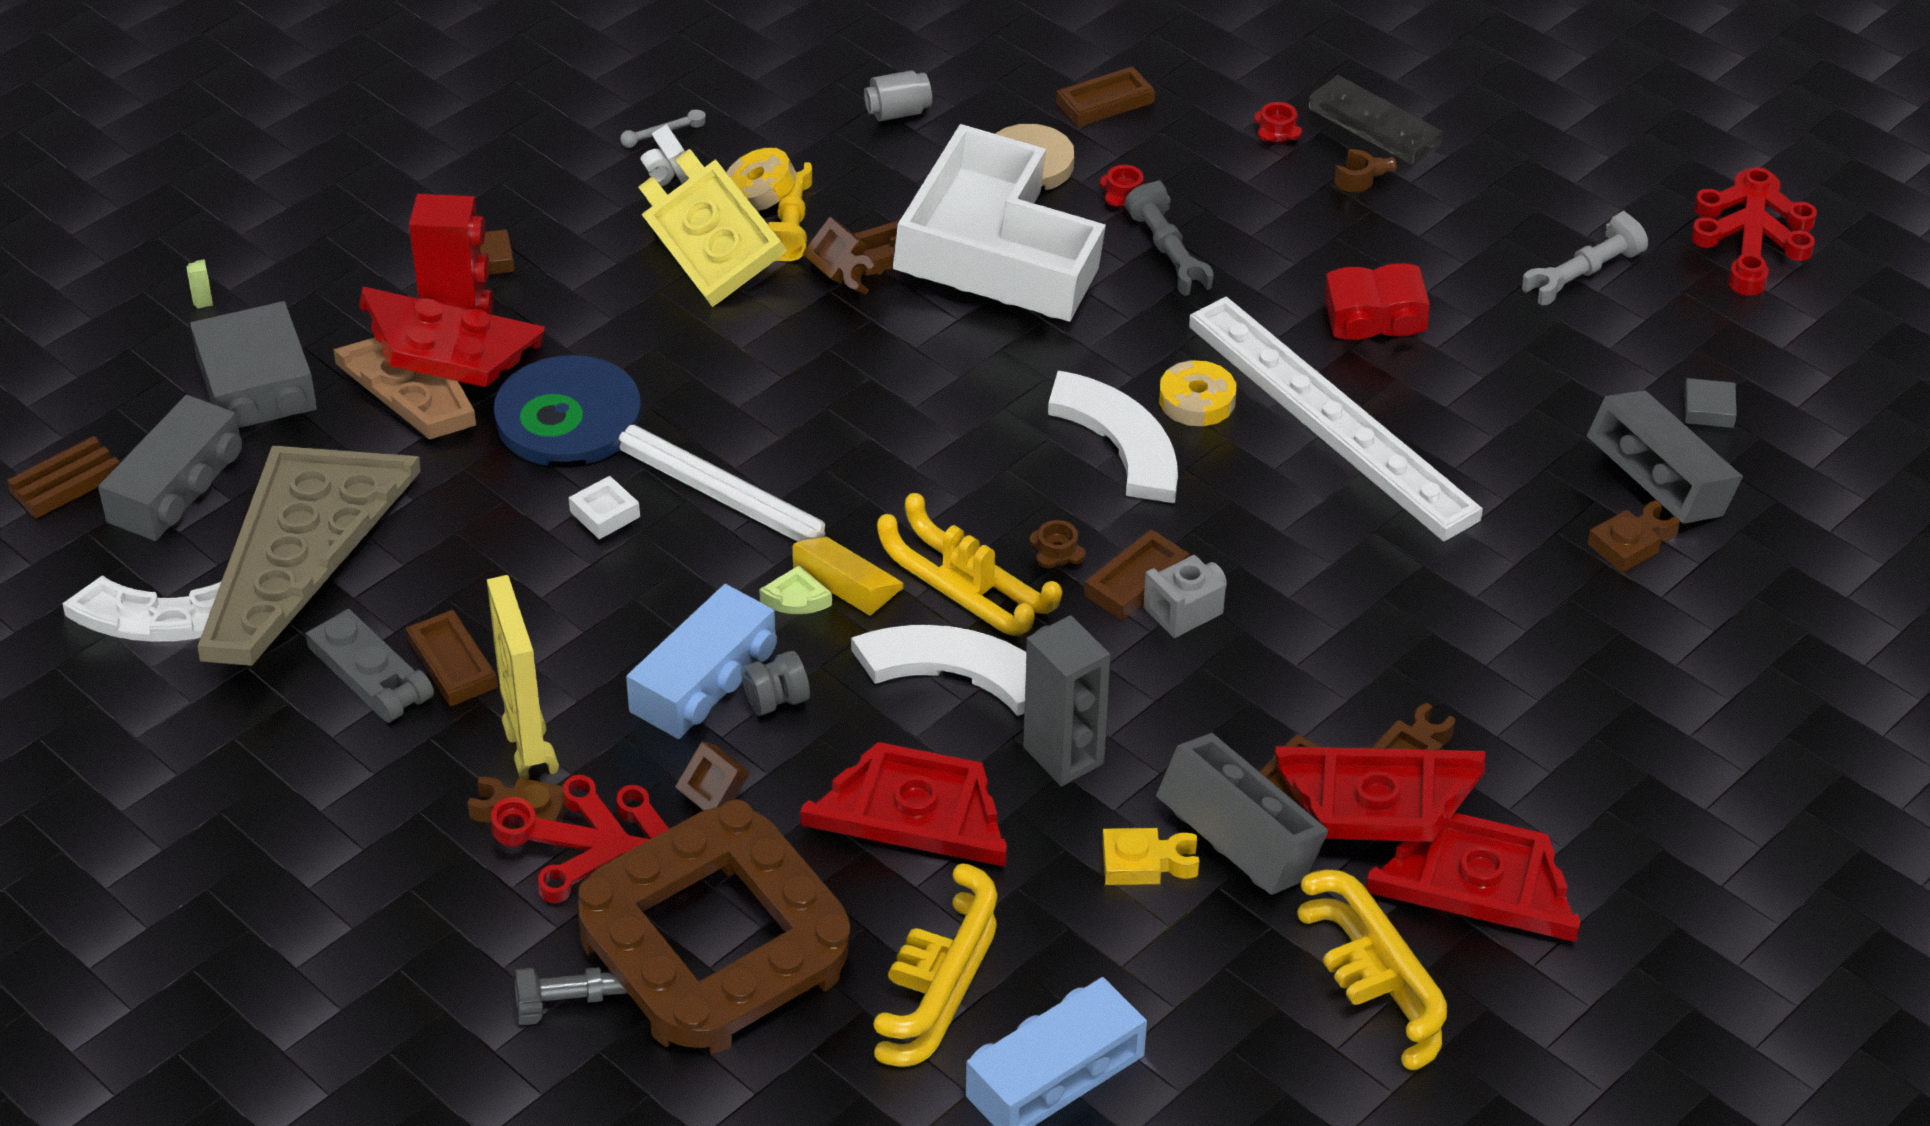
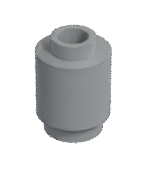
(898, 95)

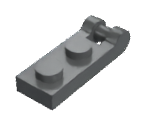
(368, 665)

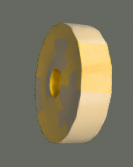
(763, 176)
(1197, 393)

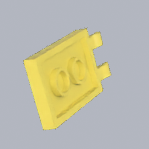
(711, 228)
(517, 680)

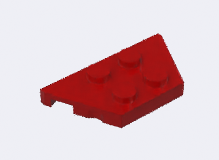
(446, 338)
(1380, 790)
(913, 803)
(1484, 874)

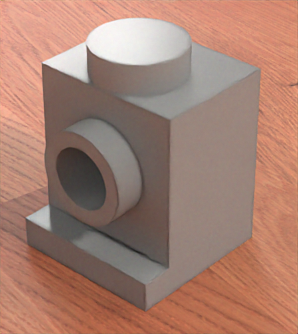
(1185, 594)

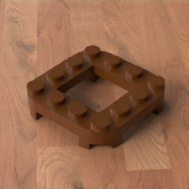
(748, 988)

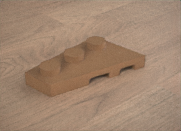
(425, 401)

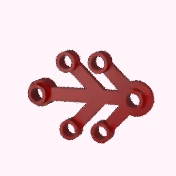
(1756, 190)
(600, 844)

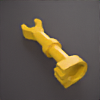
(791, 212)

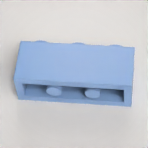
(701, 661)
(1056, 1056)

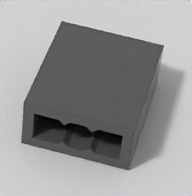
(254, 364)

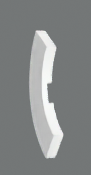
(1136, 433)
(140, 614)
(936, 648)

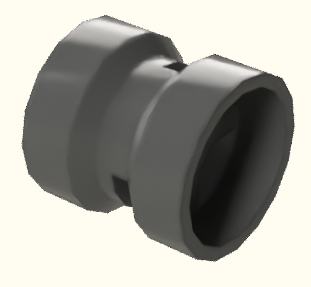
(775, 683)

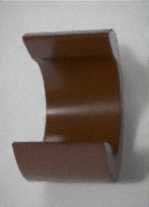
(1362, 170)

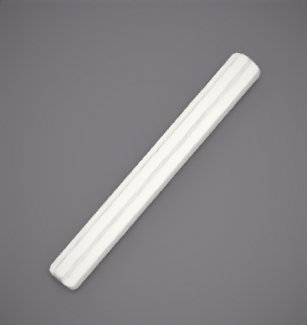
(720, 485)

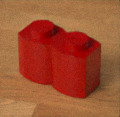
(1376, 301)

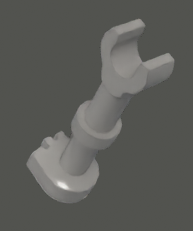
(1624, 236)

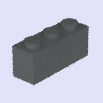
(1664, 456)
(170, 467)
(1066, 700)
(1241, 813)

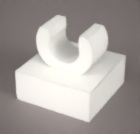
(664, 157)

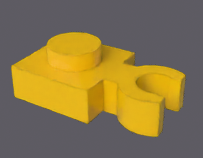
(1139, 856)

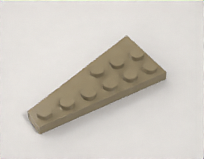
(294, 536)

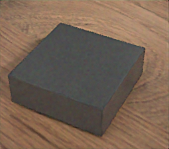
(1710, 403)

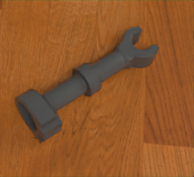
(1148, 205)
(531, 990)

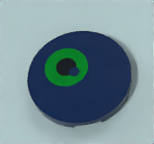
(566, 409)

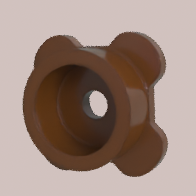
(1057, 544)

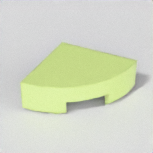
(199, 284)
(796, 593)

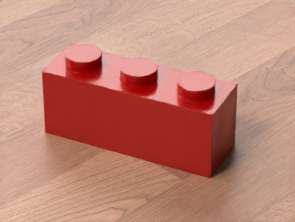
(448, 251)

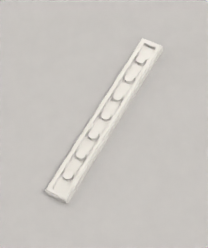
(1336, 419)

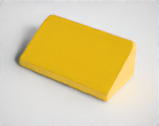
(846, 573)

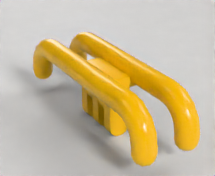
(966, 571)
(1377, 961)
(940, 970)

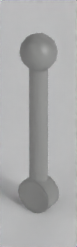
(695, 118)

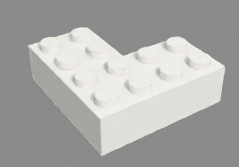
(987, 237)

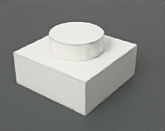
(604, 507)

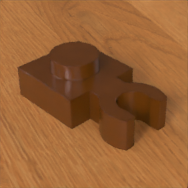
(840, 255)
(1630, 539)
(1419, 736)
(544, 797)

